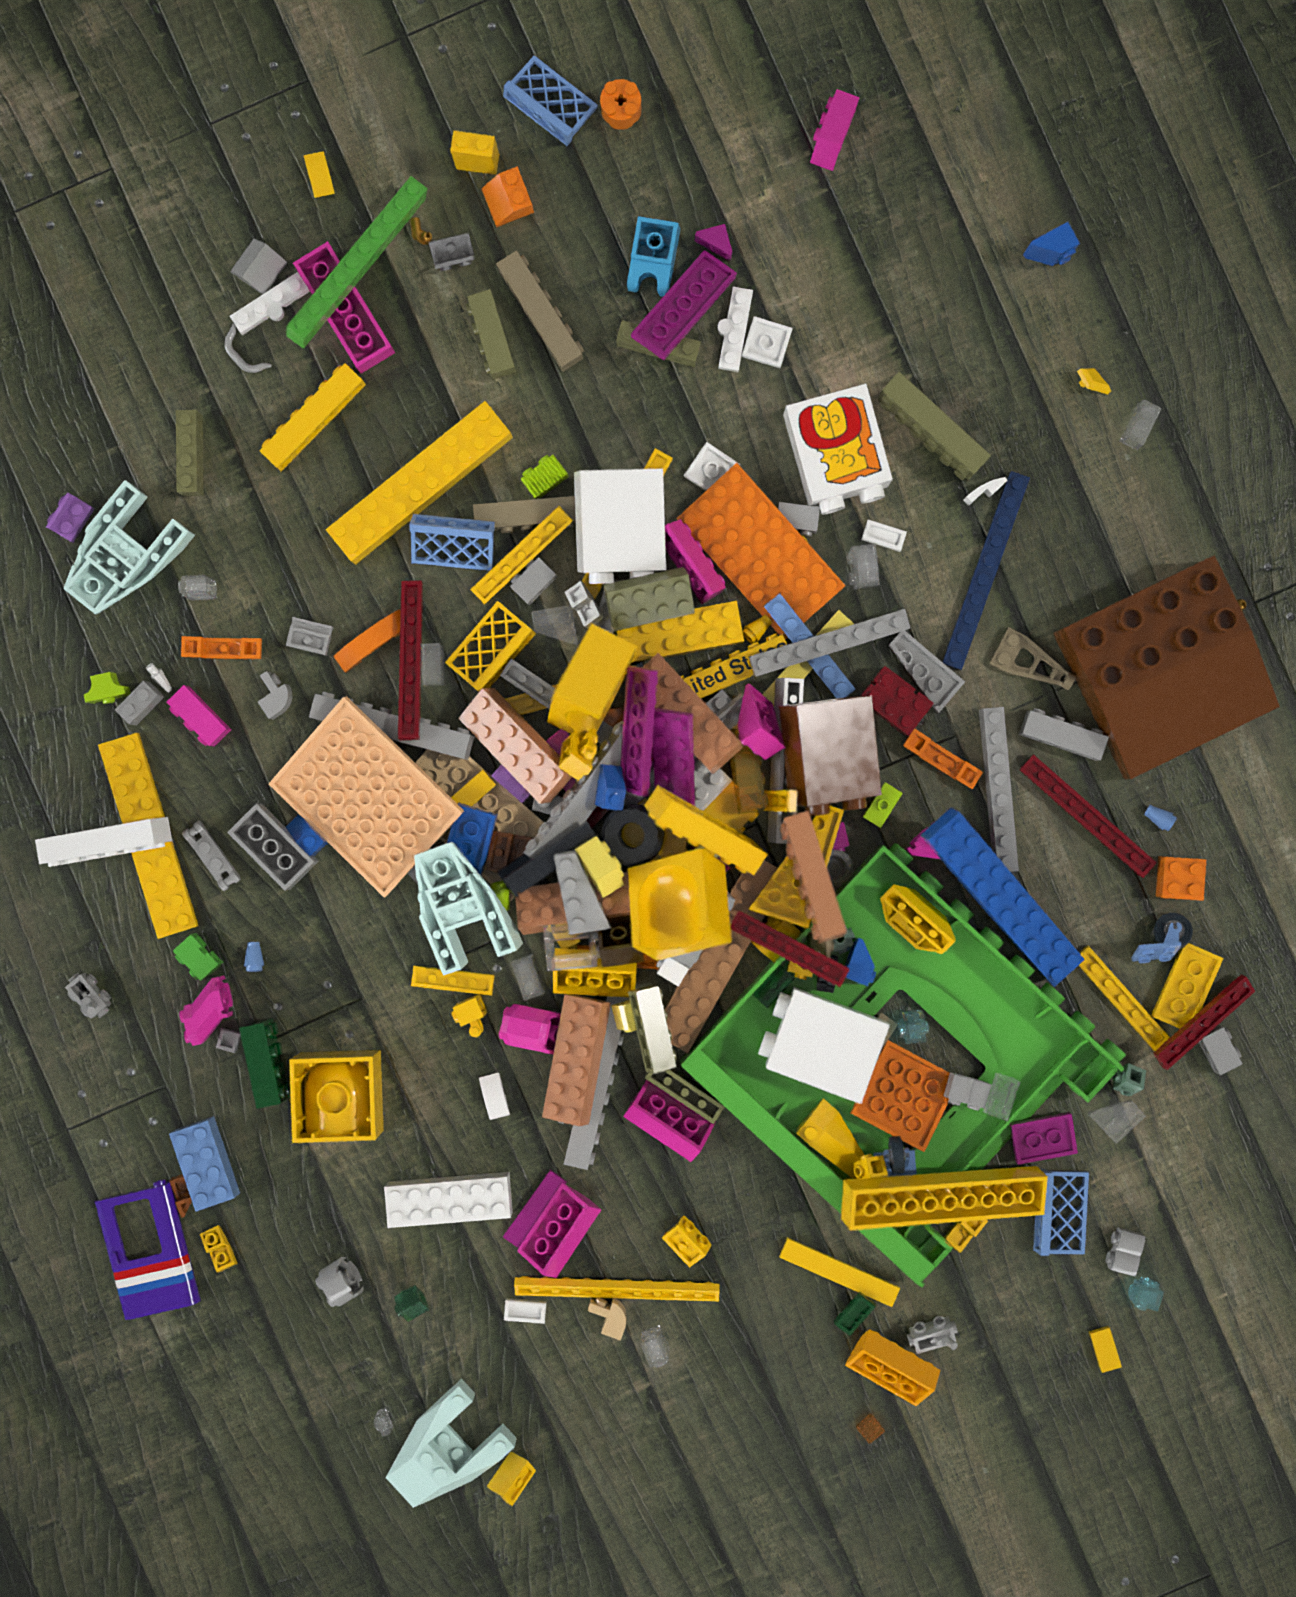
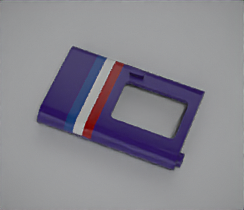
(158, 1280)

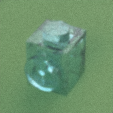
(913, 1027)
(1145, 1294)

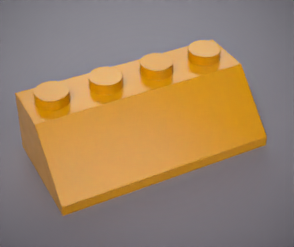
(893, 1367)

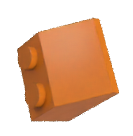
(507, 197)

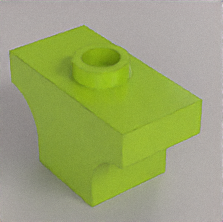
(105, 689)
(882, 805)

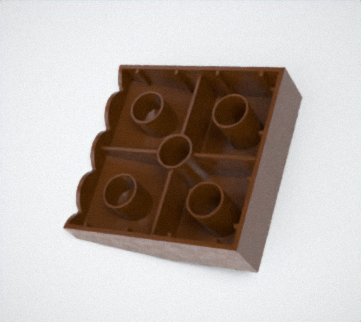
(1168, 668)

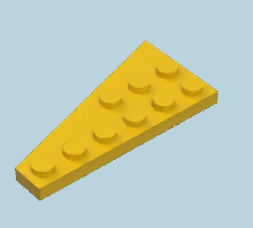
(781, 895)

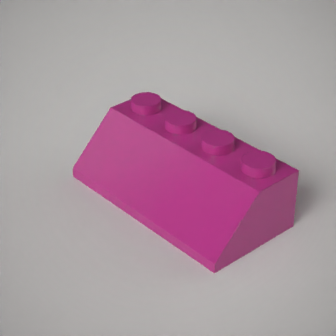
(688, 554)
(669, 1120)
(558, 1231)

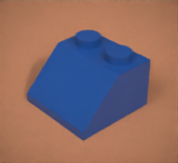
(1053, 246)
(860, 963)

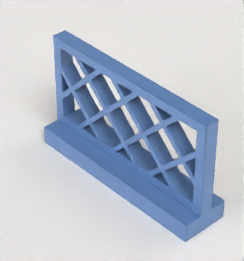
(536, 109)
(452, 529)
(1042, 1224)

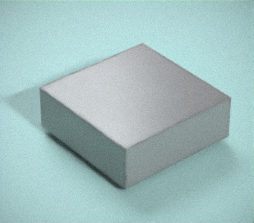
(228, 1040)

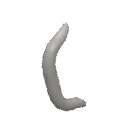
(236, 357)

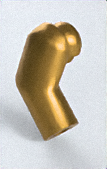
(417, 233)

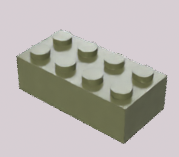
(649, 598)

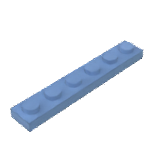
(798, 631)

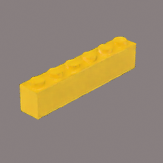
(312, 417)

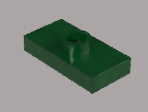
(855, 1313)

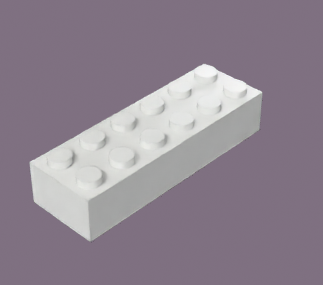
(104, 842)
(448, 1199)

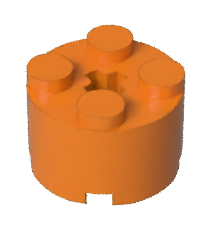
(620, 92)

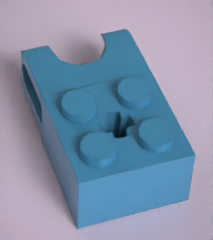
(650, 260)

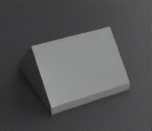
(259, 266)

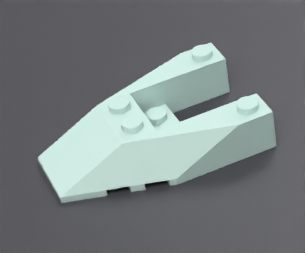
(114, 563)
(455, 896)
(438, 1458)

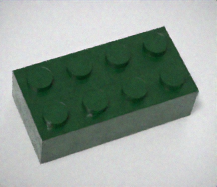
(265, 1063)

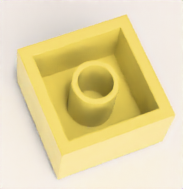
(600, 866)

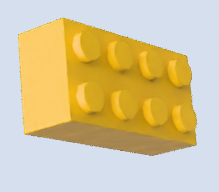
(594, 981)

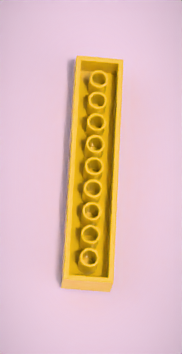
(419, 483)
(943, 1197)

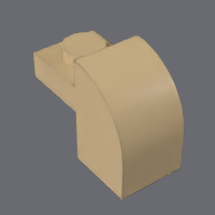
(614, 1316)

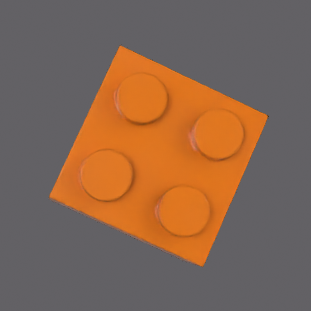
(1181, 878)

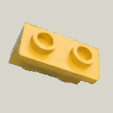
(687, 1241)

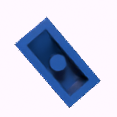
(610, 788)
(306, 836)

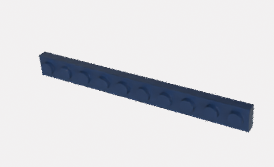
(985, 570)

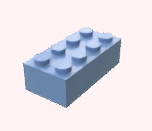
(204, 1163)

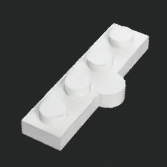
(270, 304)
(734, 329)

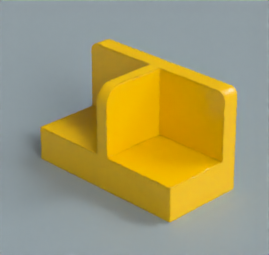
(511, 1478)

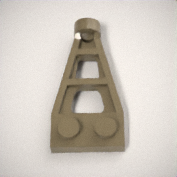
(1008, 650)

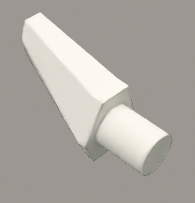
(159, 677)

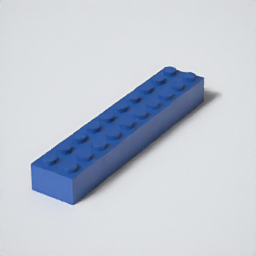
(1002, 896)

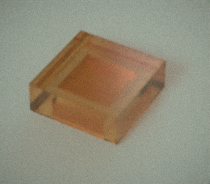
(870, 1428)

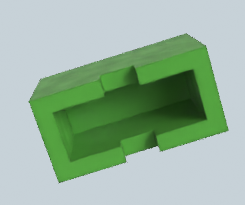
(196, 957)

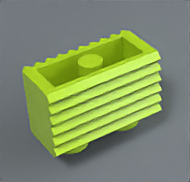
(544, 476)

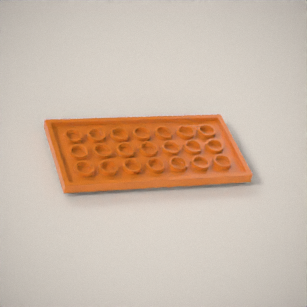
(759, 547)

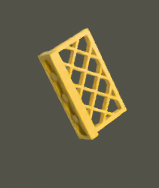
(510, 651)

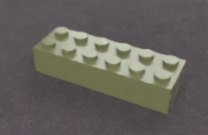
(932, 427)

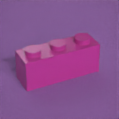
(198, 716)

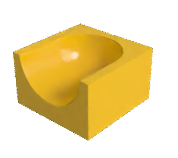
(591, 682)
(679, 905)
(336, 1096)

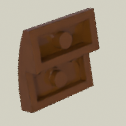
(504, 849)

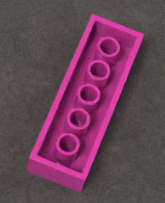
(352, 318)

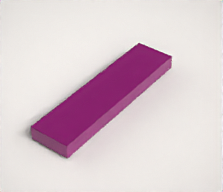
(533, 1209)

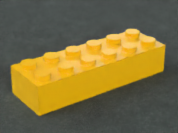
(704, 630)
(705, 831)

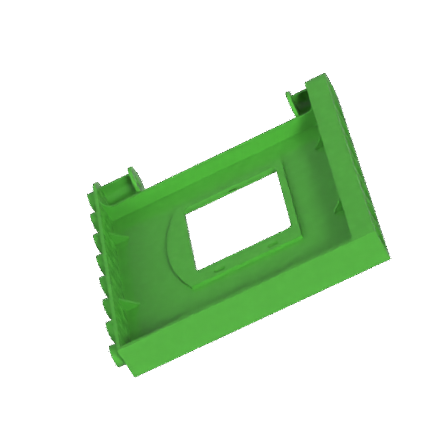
(966, 990)

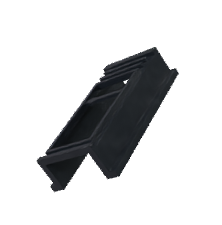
(525, 872)

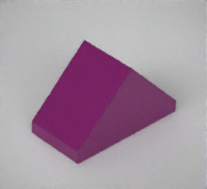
(715, 240)

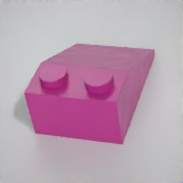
(759, 724)

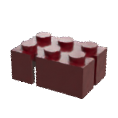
(896, 701)

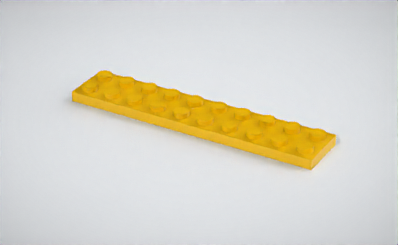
(156, 867)

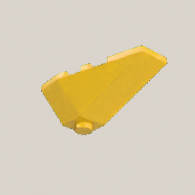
(831, 1137)

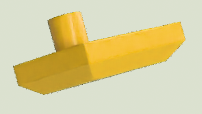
(1092, 380)

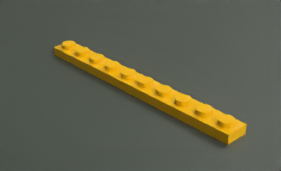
(616, 1289)

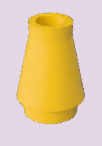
(755, 630)

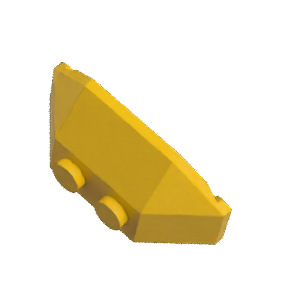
(916, 919)

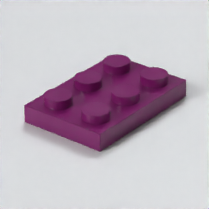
(1043, 1138)

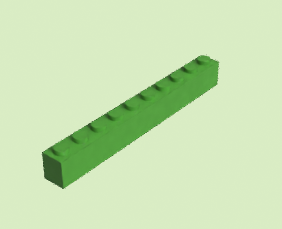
(356, 262)

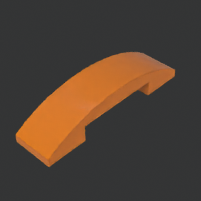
(369, 641)
(221, 648)
(942, 759)

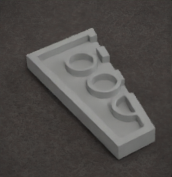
(927, 671)
(578, 895)

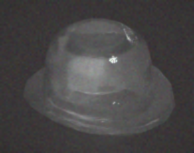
(840, 867)

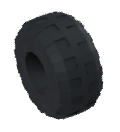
(629, 855)

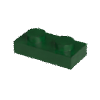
(773, 985)

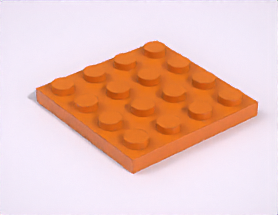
(904, 1096)

